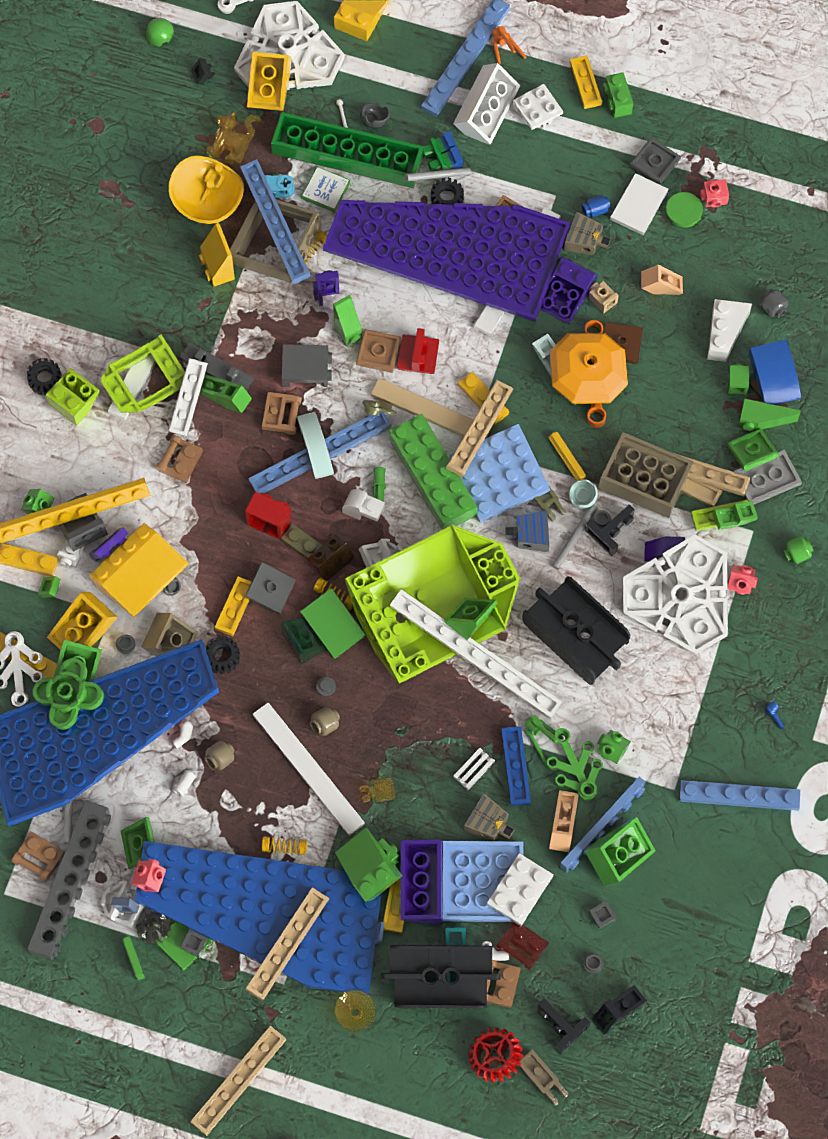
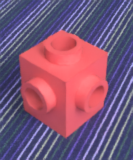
(715, 193)
(742, 579)
(148, 875)

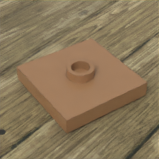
(378, 350)

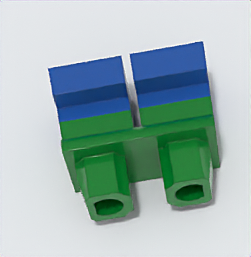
(445, 153)

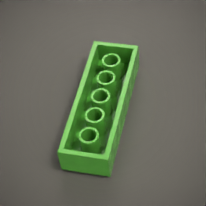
(427, 465)

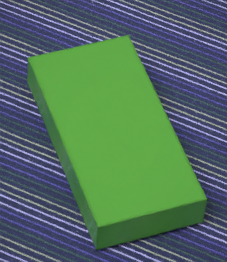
(133, 958)

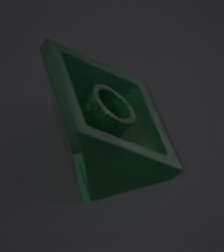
(302, 639)

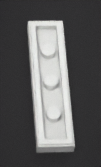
(134, 381)
(188, 397)

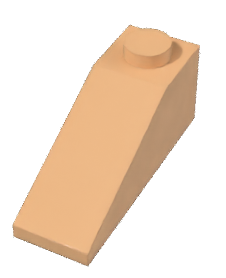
(564, 821)

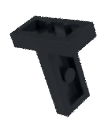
(612, 529)
(617, 1009)
(561, 1026)

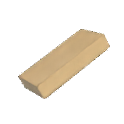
(701, 492)

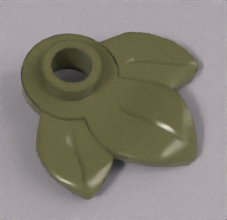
(375, 407)

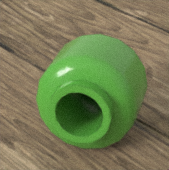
(798, 549)

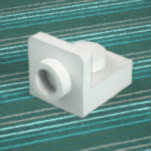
(68, 557)

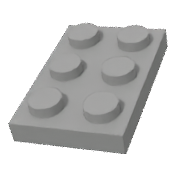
(770, 478)

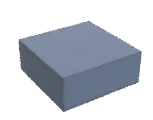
(125, 905)

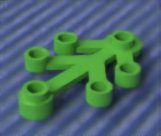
(576, 768)

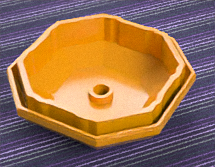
(585, 382)

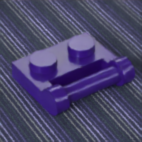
(103, 550)

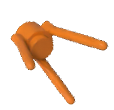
(501, 37)

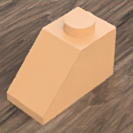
(661, 281)

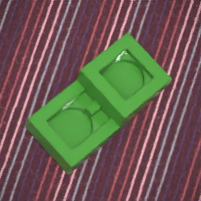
(735, 516)

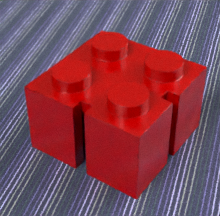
(265, 510)

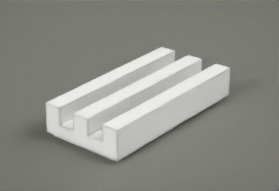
(484, 756)

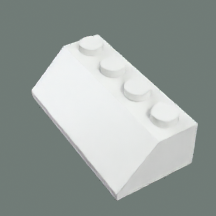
(487, 103)

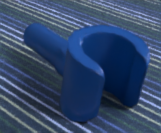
(770, 710)

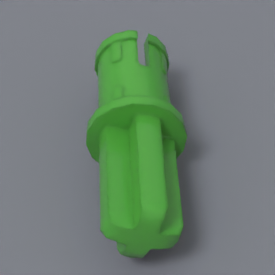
(379, 483)

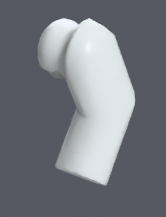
(185, 733)
(497, 955)

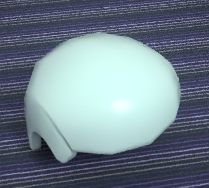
(583, 494)

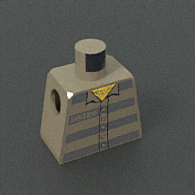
(585, 236)
(488, 820)

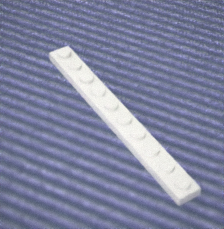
(476, 654)

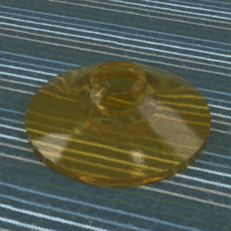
(355, 1000)

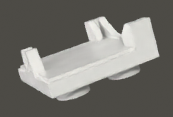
(537, 107)

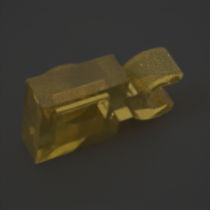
(381, 790)

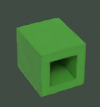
(738, 379)

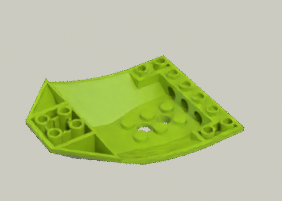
(439, 576)

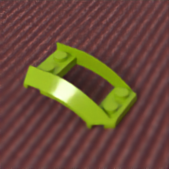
(167, 362)

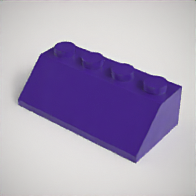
(422, 881)

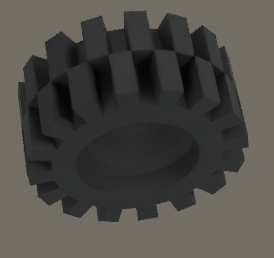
(448, 185)
(39, 367)
(226, 644)

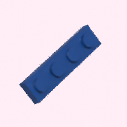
(516, 766)

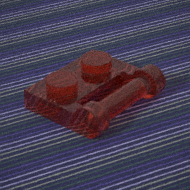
(524, 940)

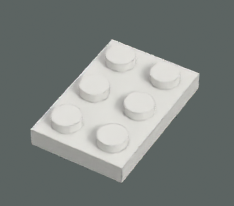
(520, 889)

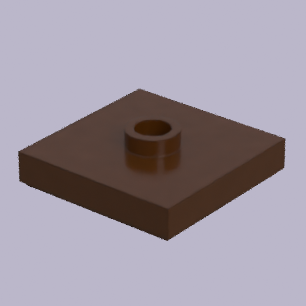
(628, 338)

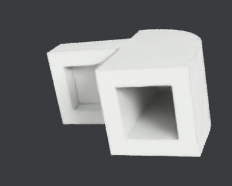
(360, 504)

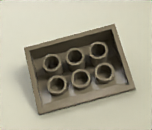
(645, 475)

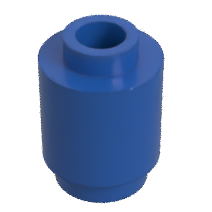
(595, 206)

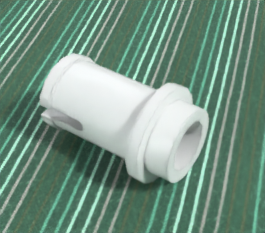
(184, 783)

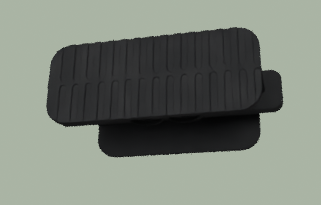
(585, 656)
(468, 991)

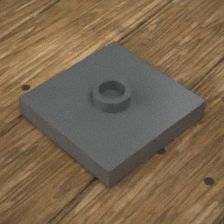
(655, 161)
(270, 588)

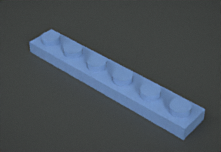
(739, 795)
(609, 818)

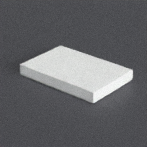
(639, 204)

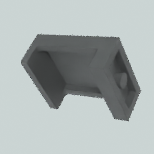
(306, 364)
(83, 530)

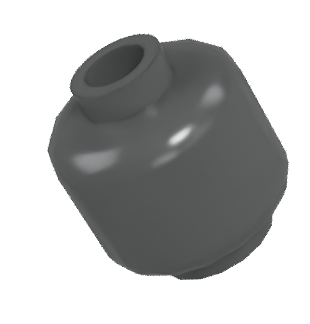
(774, 303)

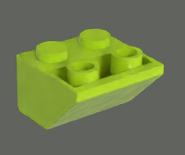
(72, 396)

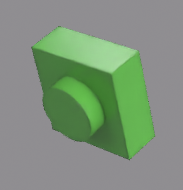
(49, 587)

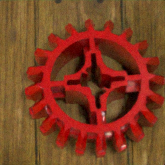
(504, 1041)

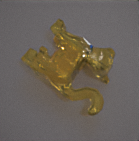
(232, 140)

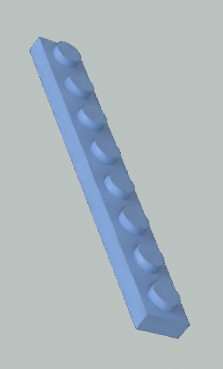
(465, 57)
(275, 221)
(336, 444)

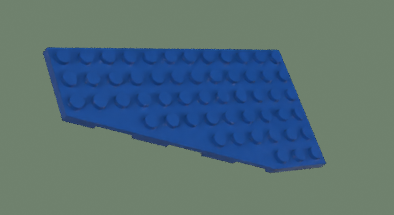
(53, 766)
(252, 900)

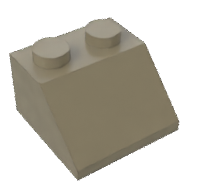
(167, 634)

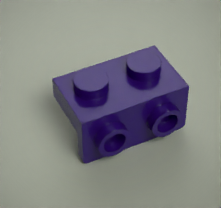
(325, 284)

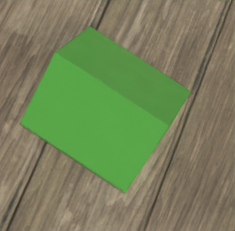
(470, 615)
(88, 655)
(133, 840)

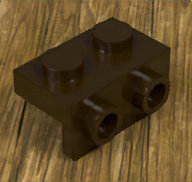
(331, 557)

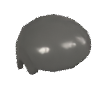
(374, 115)

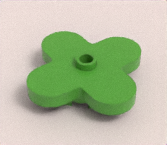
(68, 693)

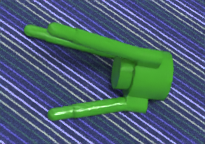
(537, 726)

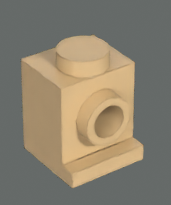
(605, 301)

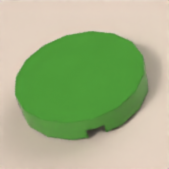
(684, 209)

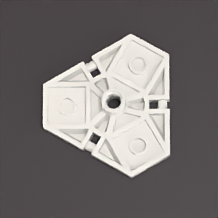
(289, 25)
(698, 618)

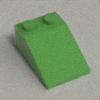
(620, 851)
(367, 865)

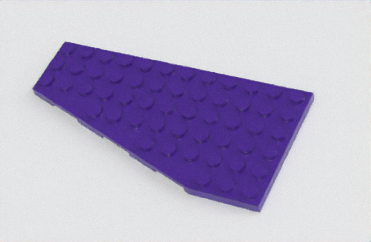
(464, 249)

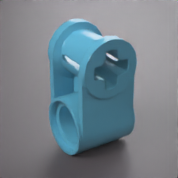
(278, 184)

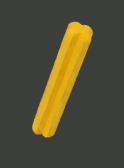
(567, 456)

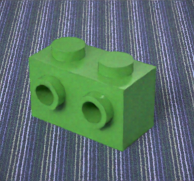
(618, 95)

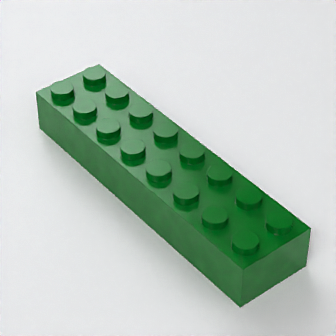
(346, 149)

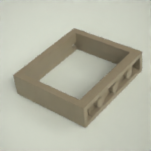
(250, 227)

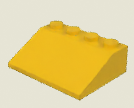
(138, 570)

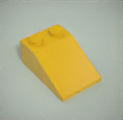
(359, 17)
(268, 81)
(217, 257)
(83, 621)

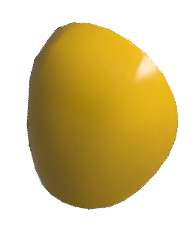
(205, 189)

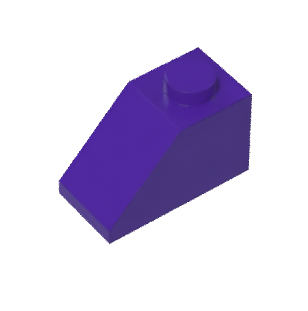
(656, 547)

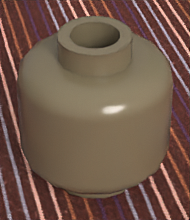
(324, 721)
(219, 755)

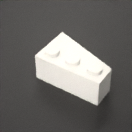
(725, 328)

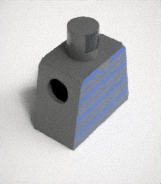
(531, 531)

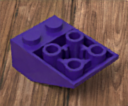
(567, 289)

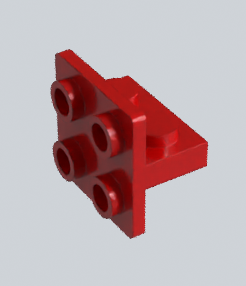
(418, 353)

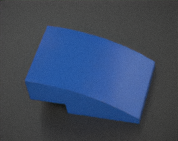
(775, 372)

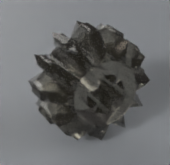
(153, 928)

